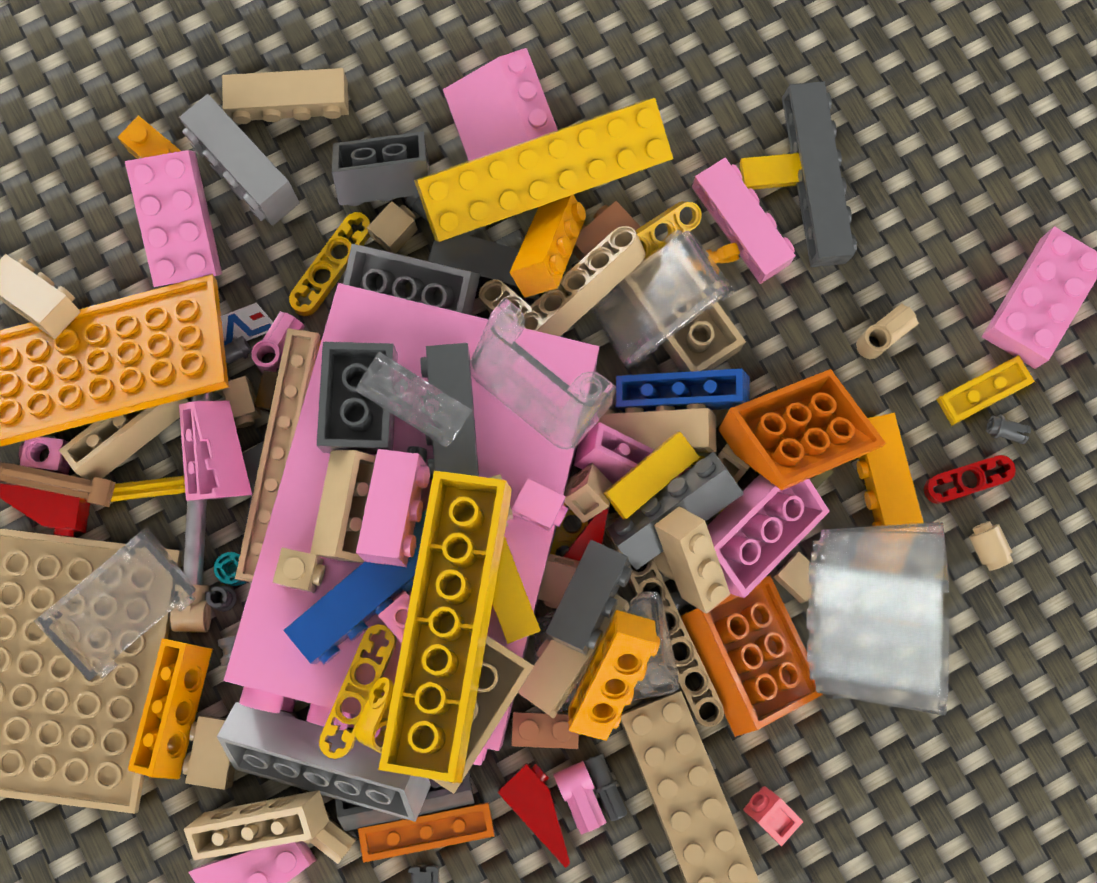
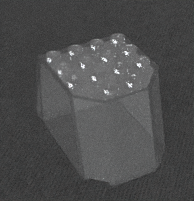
(880, 615)

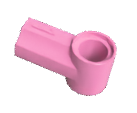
(274, 341)
(577, 790)

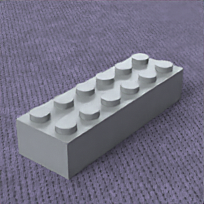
(290, 753)

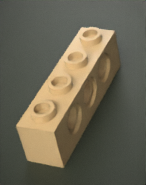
(257, 825)

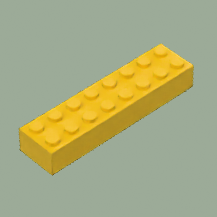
(544, 169)
(446, 627)

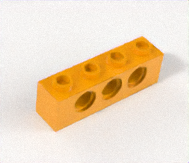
(613, 675)
(170, 709)

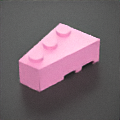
(211, 452)
(260, 865)

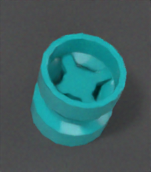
(222, 568)

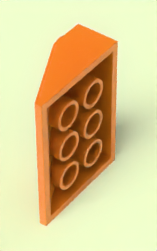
(800, 430)
(753, 657)

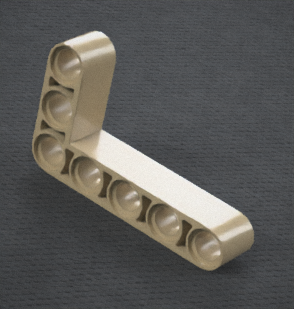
(578, 288)

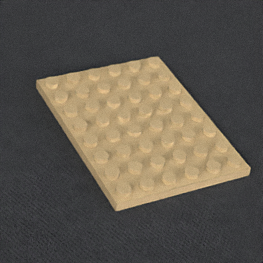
(58, 730)

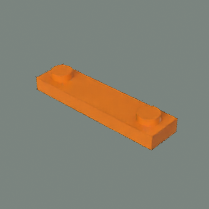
(426, 833)

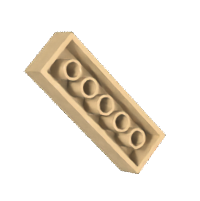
(686, 792)

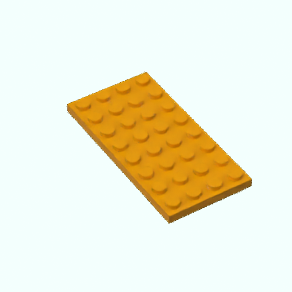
(112, 360)

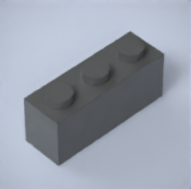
(589, 598)

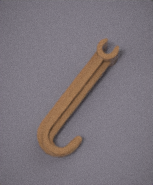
(96, 491)

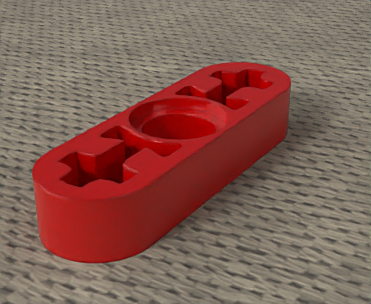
(987, 464)

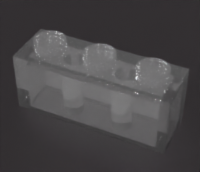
(413, 400)

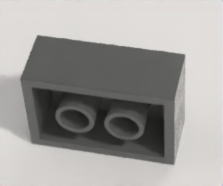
(379, 168)
(345, 416)

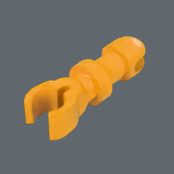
(725, 254)

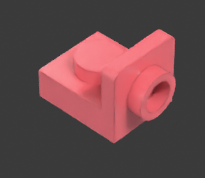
(773, 815)

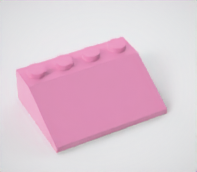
(499, 105)

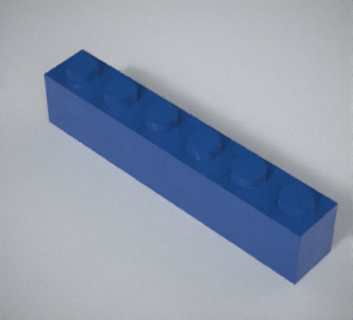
(350, 605)

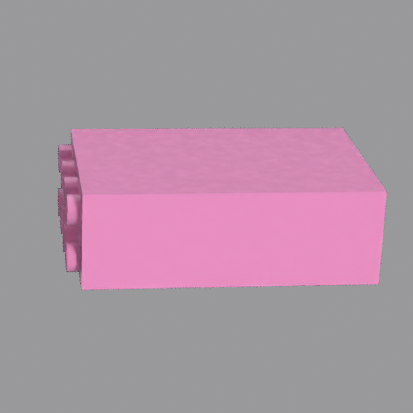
(262, 653)

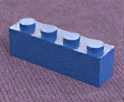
(678, 389)

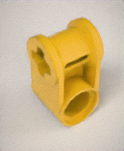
(375, 715)

